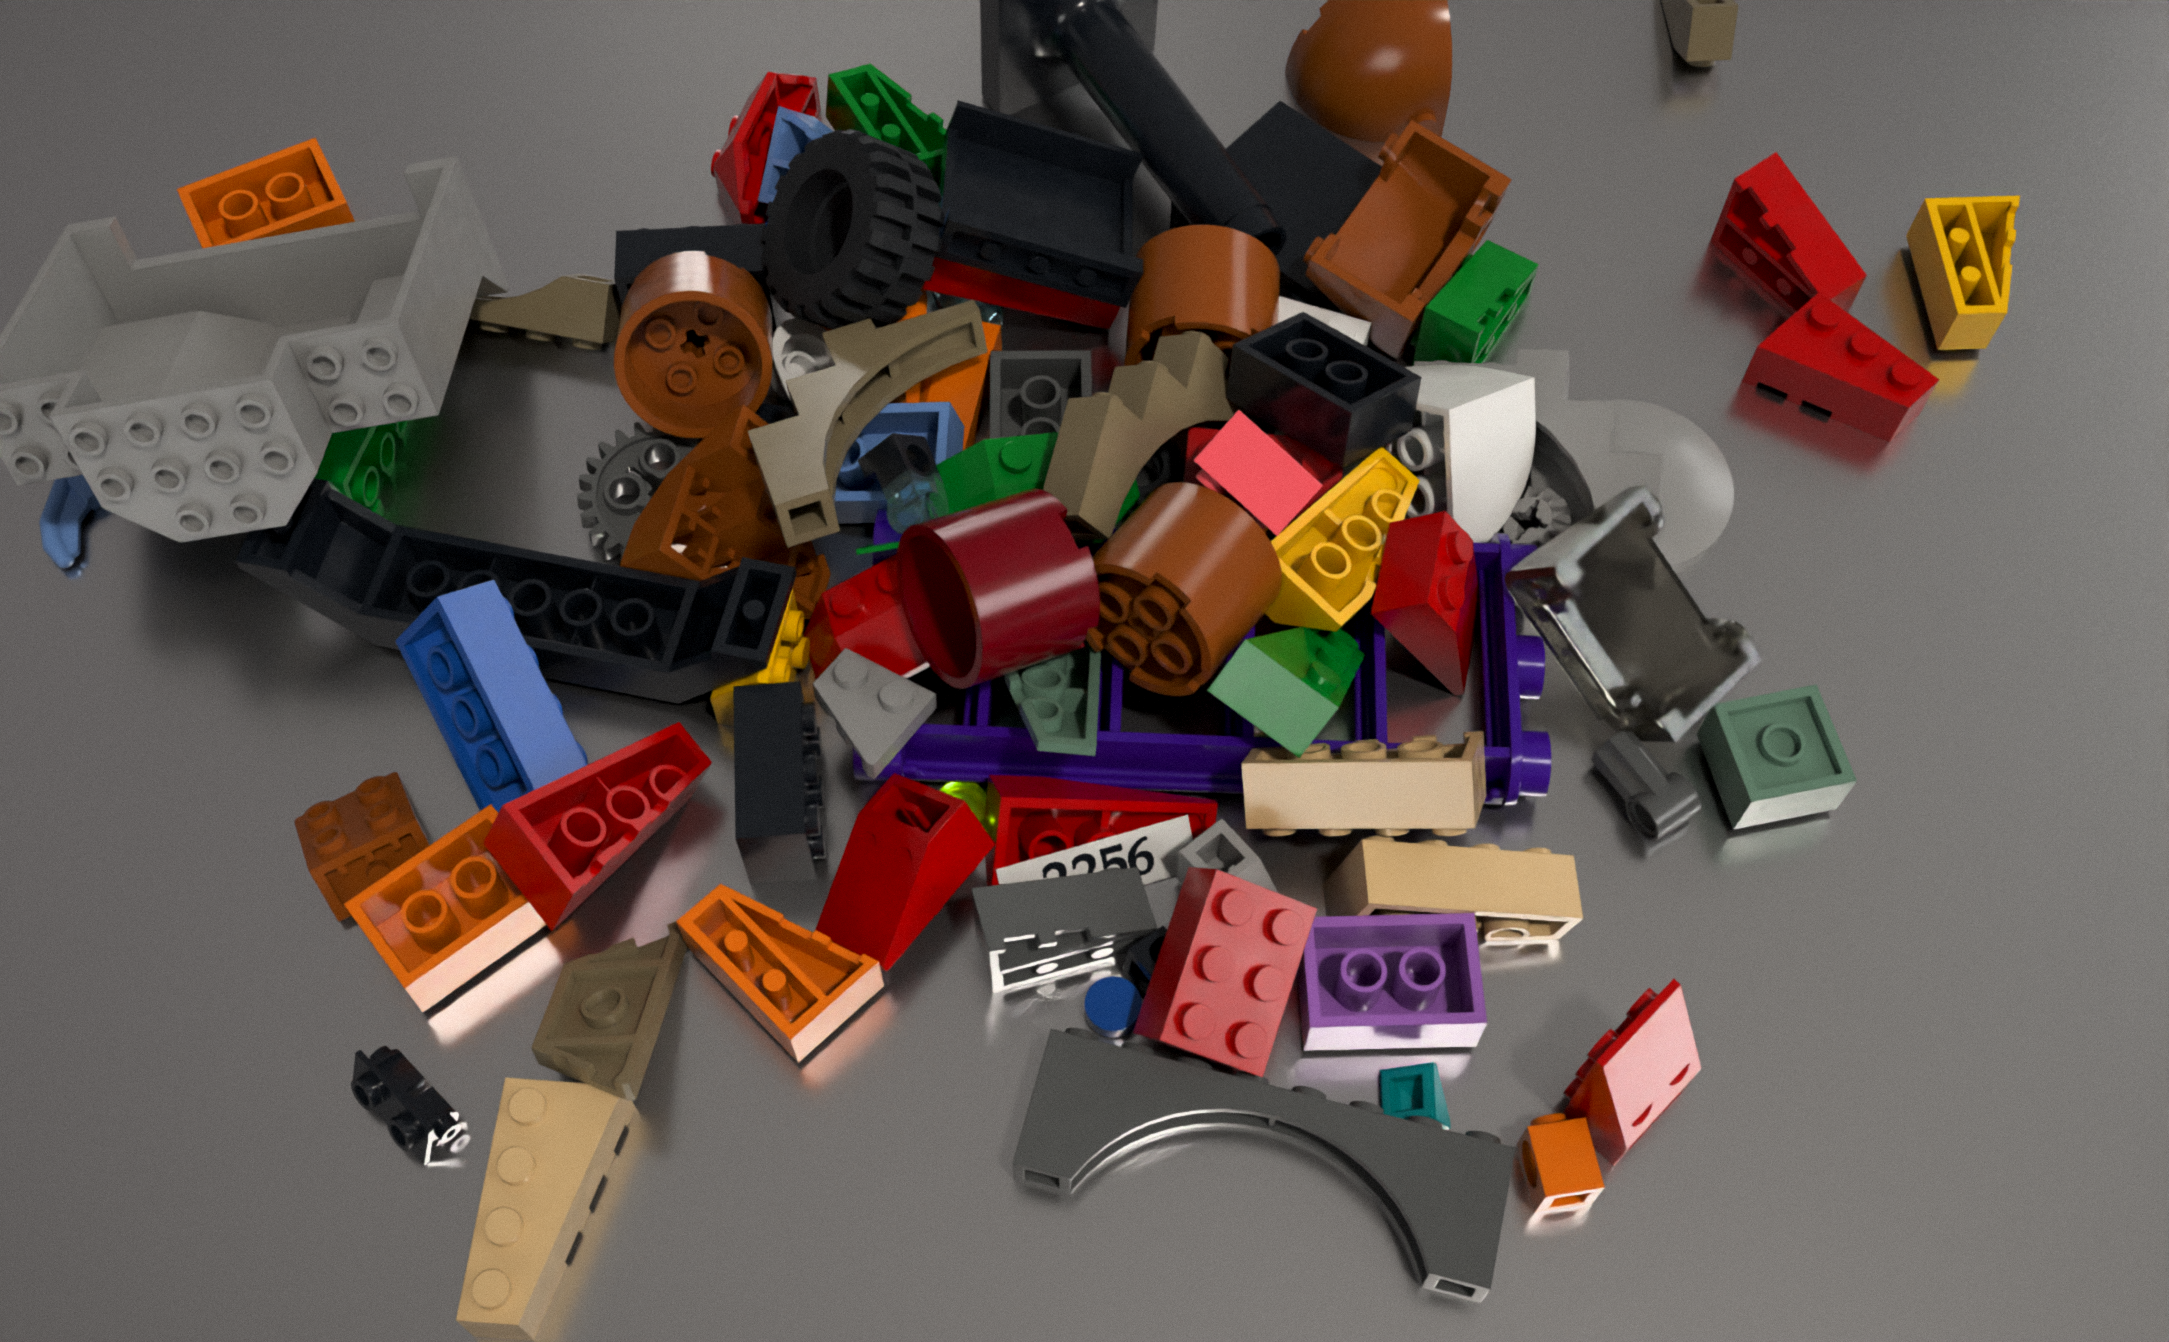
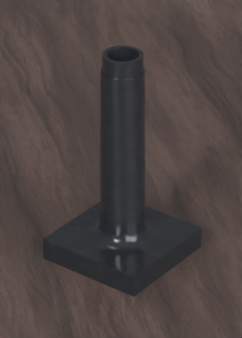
(1106, 46)

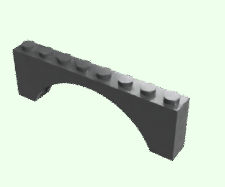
(1432, 1182)

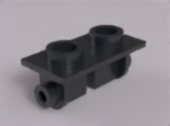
(386, 1085)

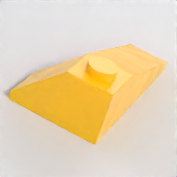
(1338, 545)

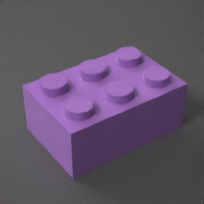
(1391, 982)

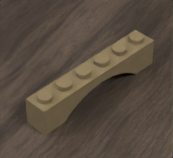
(570, 306)

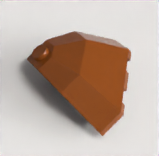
(716, 513)

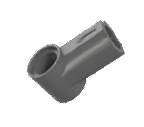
(1653, 797)

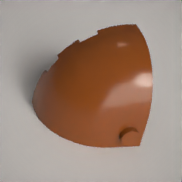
(1374, 67)

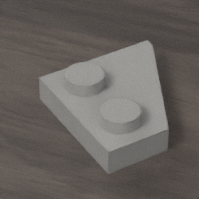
(872, 707)

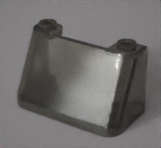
(1628, 622)

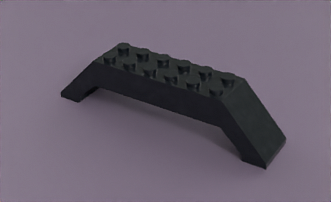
(578, 615)

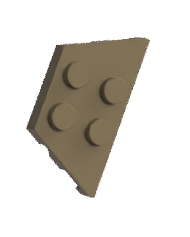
(610, 1013)

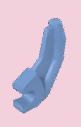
(62, 518)

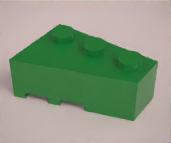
(1475, 306)

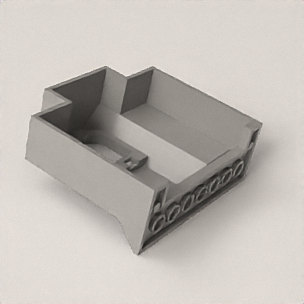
(218, 372)

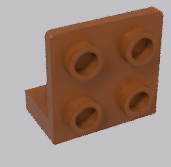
(359, 839)

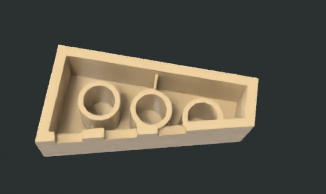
(1367, 787)
(1508, 891)
(535, 1198)

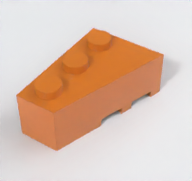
(778, 970)

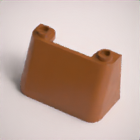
(1407, 235)

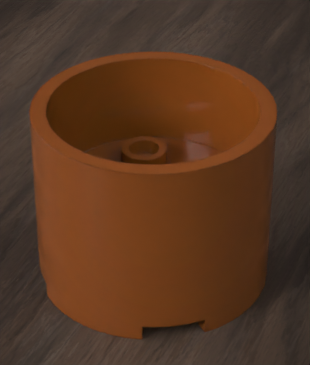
(1204, 283)
(684, 381)
(1182, 587)

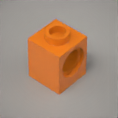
(1559, 1163)

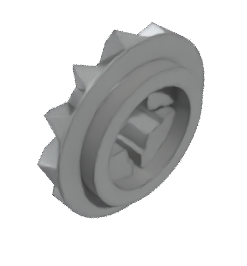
(1550, 511)

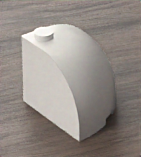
(1469, 445)

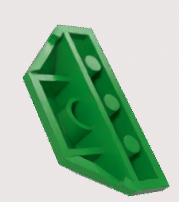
(1004, 468)

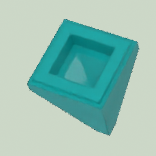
(1414, 1092)

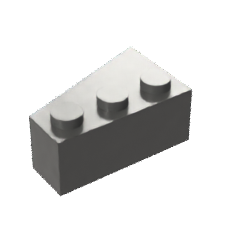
(1059, 924)

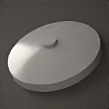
(1695, 479)

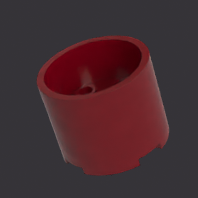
(996, 587)

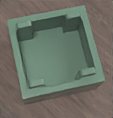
(1775, 756)

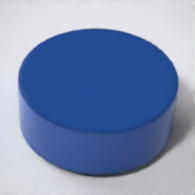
(1112, 1006)

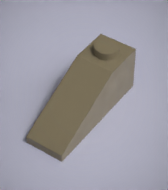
(1702, 29)

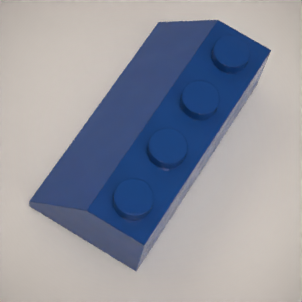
(489, 695)

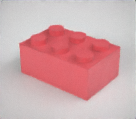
(1256, 473)

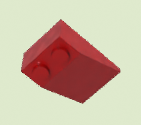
(1430, 594)

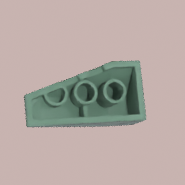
(1060, 701)

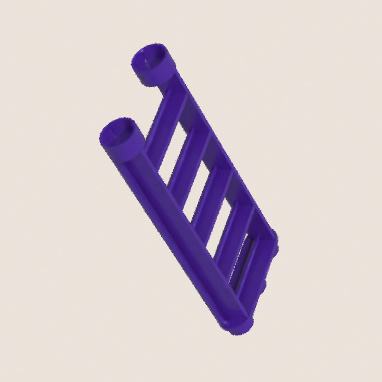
(1512, 670)

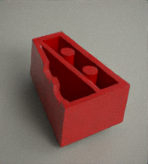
(1784, 239)
(1843, 368)

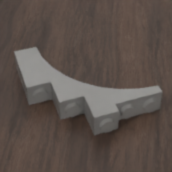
(1578, 432)

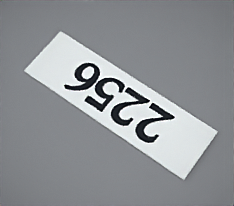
(1149, 848)

